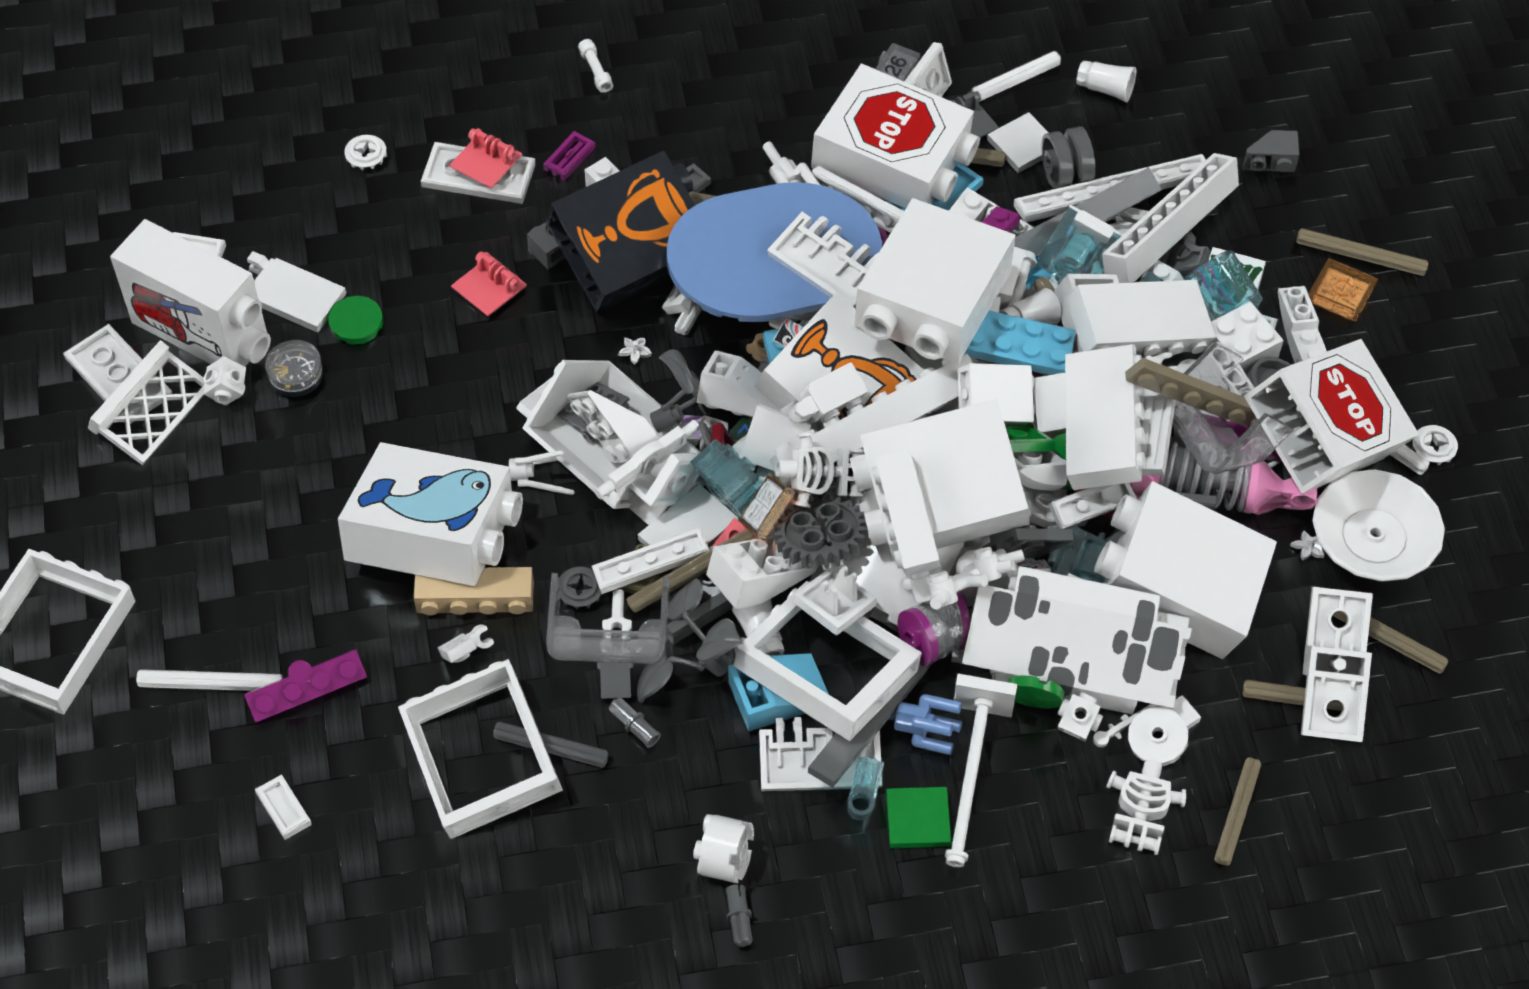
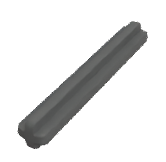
(553, 744)

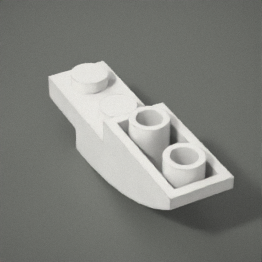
(1300, 323)

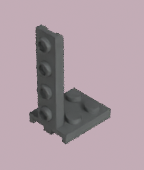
(1032, 541)

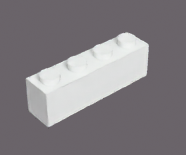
(907, 512)

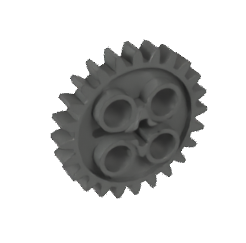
(804, 541)

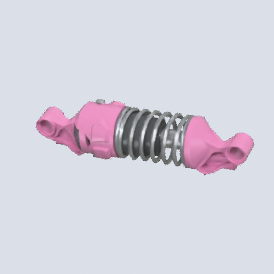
(1254, 486)

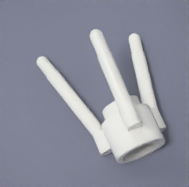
(523, 468)

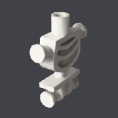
(808, 464)
(1145, 799)

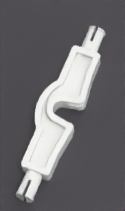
(655, 451)

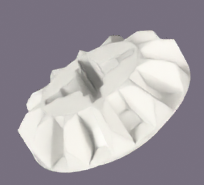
(359, 145)
(1442, 438)

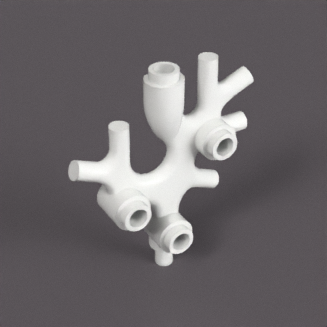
(972, 570)

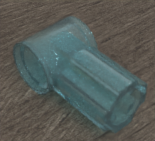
(865, 786)

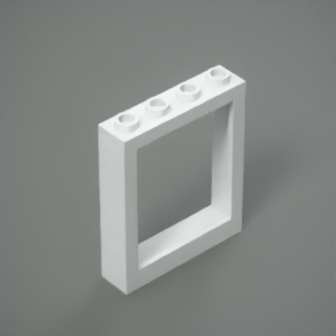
(68, 574)
(452, 696)
(841, 718)

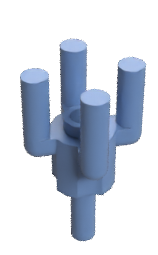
(919, 721)

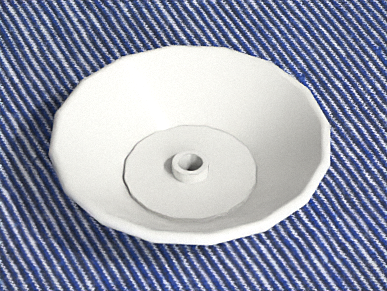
(1381, 505)

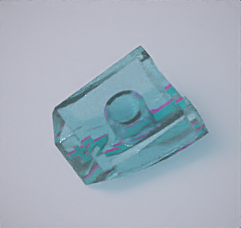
(1224, 285)

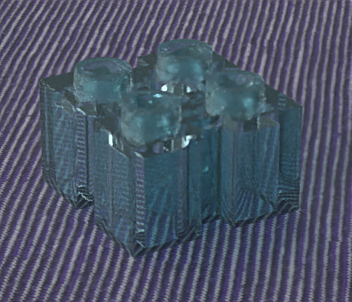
(727, 475)

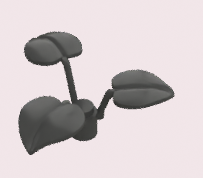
(670, 415)
(711, 654)

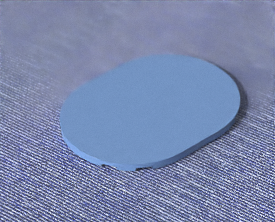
(722, 246)

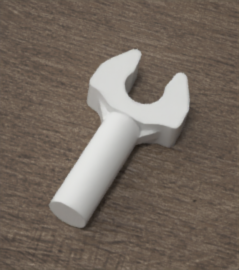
(617, 619)

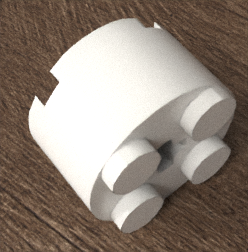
(724, 848)

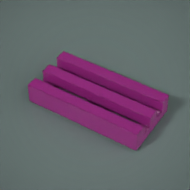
(573, 157)

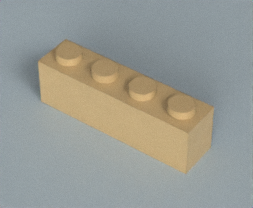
(495, 591)

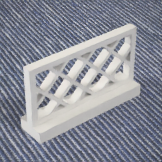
(127, 393)

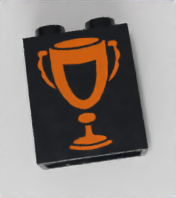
(621, 228)

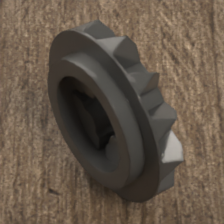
(570, 581)

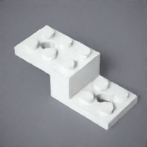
(1336, 664)

